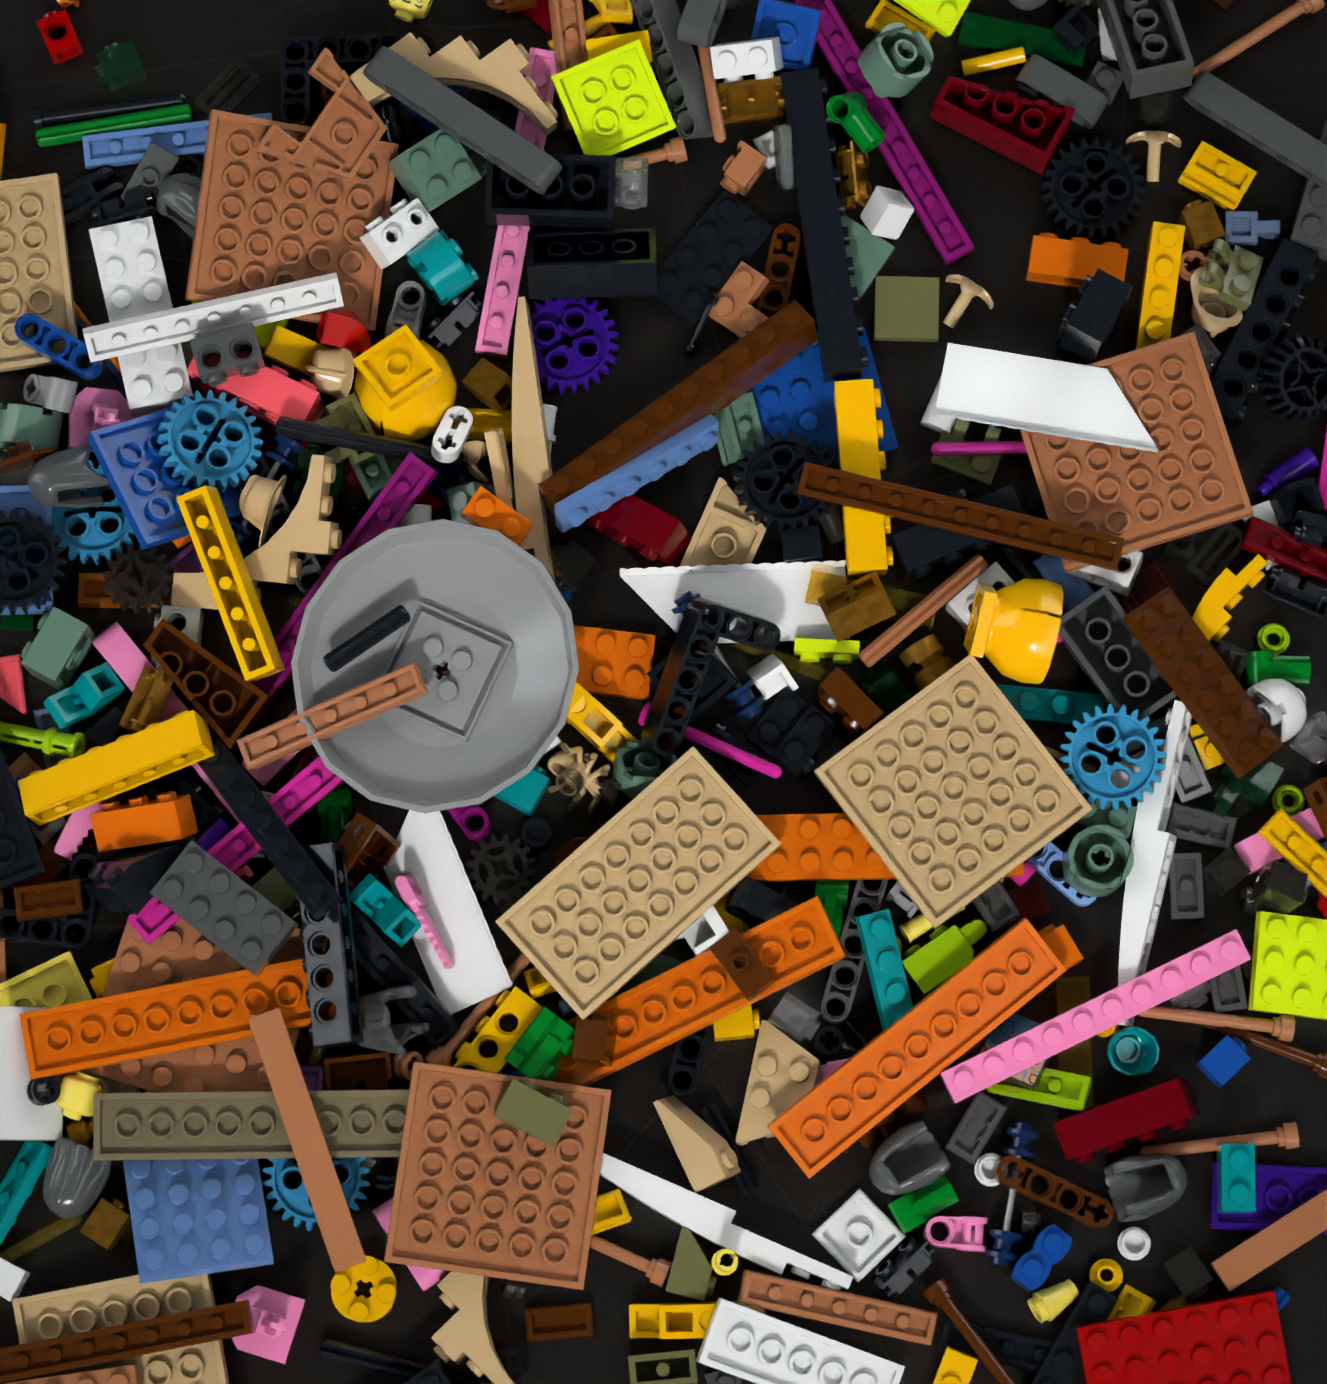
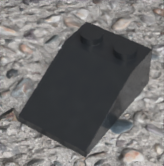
(127, 878)

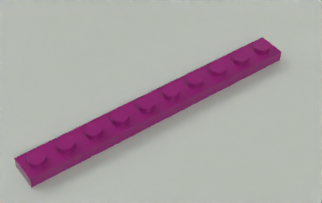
(898, 146)
(385, 513)

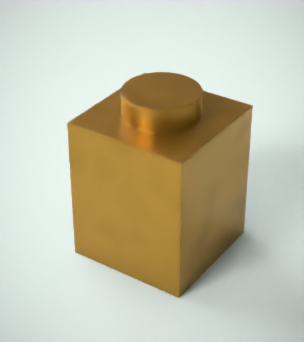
(1201, 225)
(489, 385)
(107, 1223)

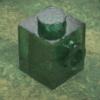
(120, 65)

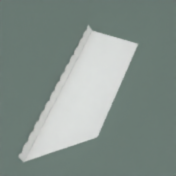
(1038, 397)
(764, 589)
(454, 909)

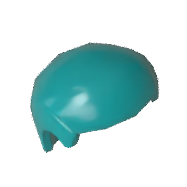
(1132, 1051)

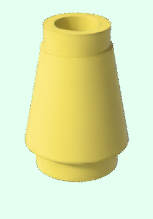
(1052, 1300)

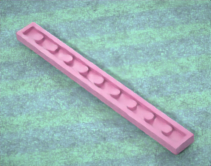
(511, 240)
(1095, 1016)

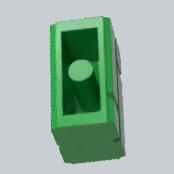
(542, 1046)

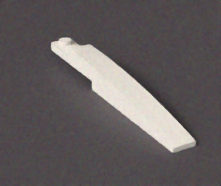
(1152, 854)
(715, 1224)

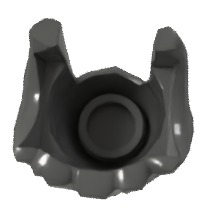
(179, 200)
(60, 475)
(376, 1025)
(908, 1160)
(73, 1178)
(1144, 1185)

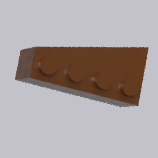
(207, 682)

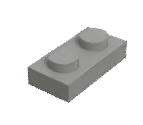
(1192, 777)

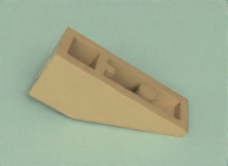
(700, 1149)

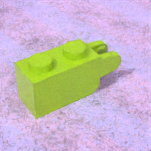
(942, 956)

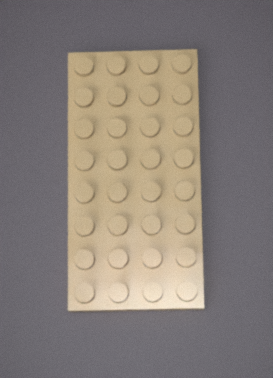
(638, 883)

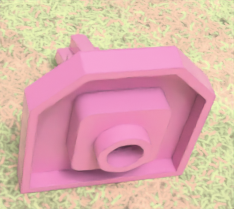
(95, 410)
(274, 1321)

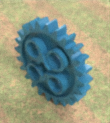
(184, 426)
(93, 541)
(1126, 730)
(297, 1201)

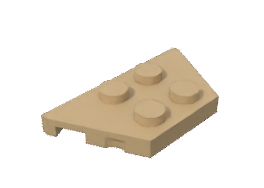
(724, 532)
(777, 1079)

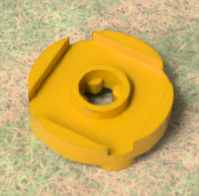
(382, 1293)

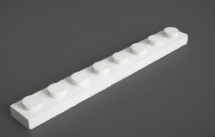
(212, 316)

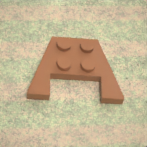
(341, 133)

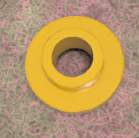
(1114, 1267)

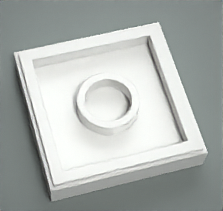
(858, 1235)

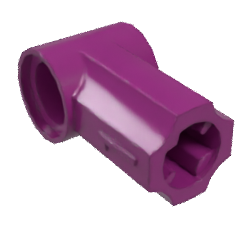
(464, 814)

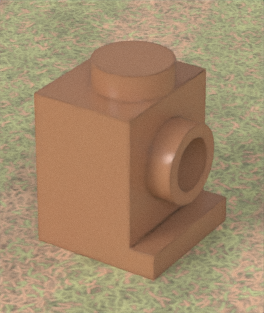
(743, 169)

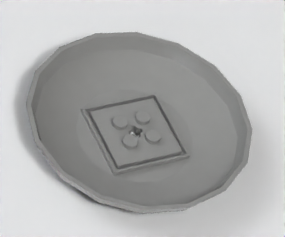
(470, 605)

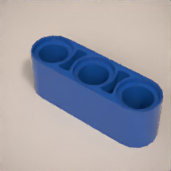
(47, 337)

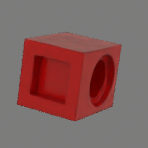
(62, 48)

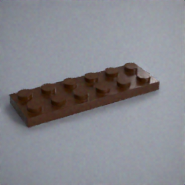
(1203, 682)

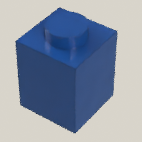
(1224, 1060)

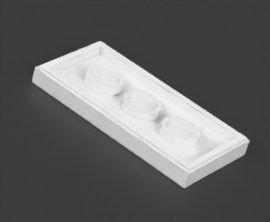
(18, 1115)

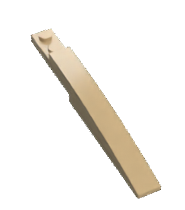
(529, 438)

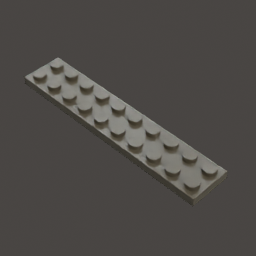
(242, 1125)

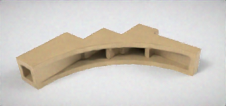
(458, 65)
(278, 559)
(468, 1329)

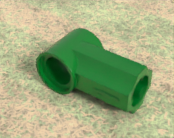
(856, 121)
(1267, 665)
(334, 814)
(834, 899)
(917, 1207)

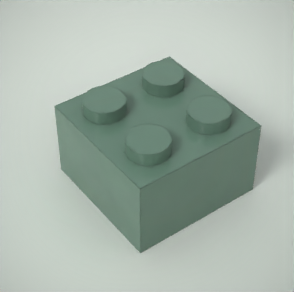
(434, 170)
(57, 648)

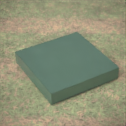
(868, 254)

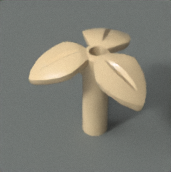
(1154, 140)
(968, 291)
(473, 452)

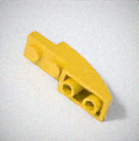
(1223, 593)
(596, 723)
(673, 1319)

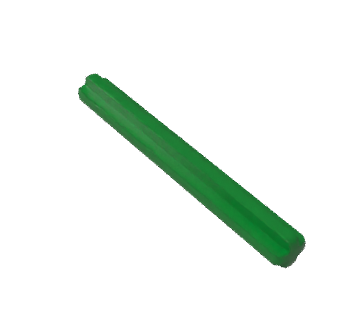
(144, 119)

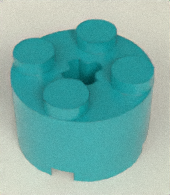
(441, 267)

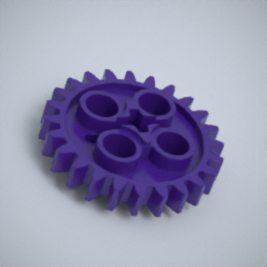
(579, 368)

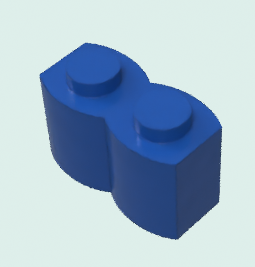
(1035, 1266)

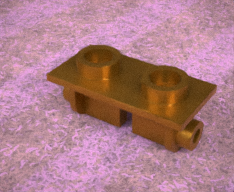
(854, 164)
(146, 699)

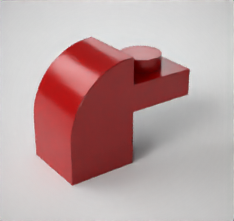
(343, 329)

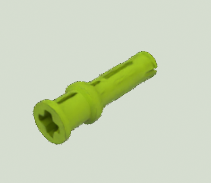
(50, 741)

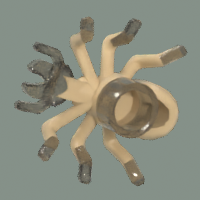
(575, 777)

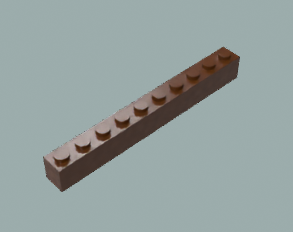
(694, 398)

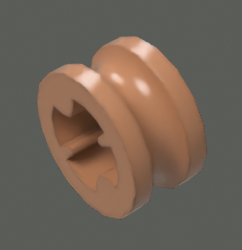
(1190, 256)
(403, 1064)

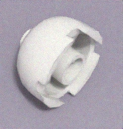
(1280, 705)

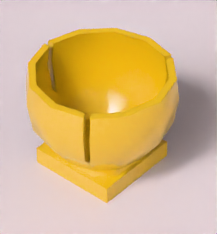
(404, 386)
(1016, 627)

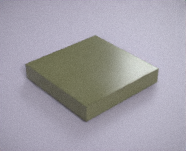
(906, 309)

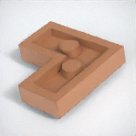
(736, 300)

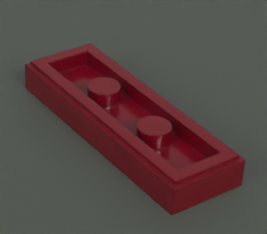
(1283, 550)

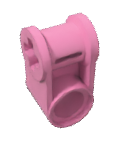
(958, 1233)

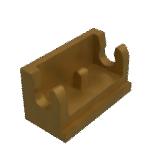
(751, 100)
(856, 606)

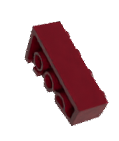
(1003, 122)
(644, 529)
(1126, 1119)

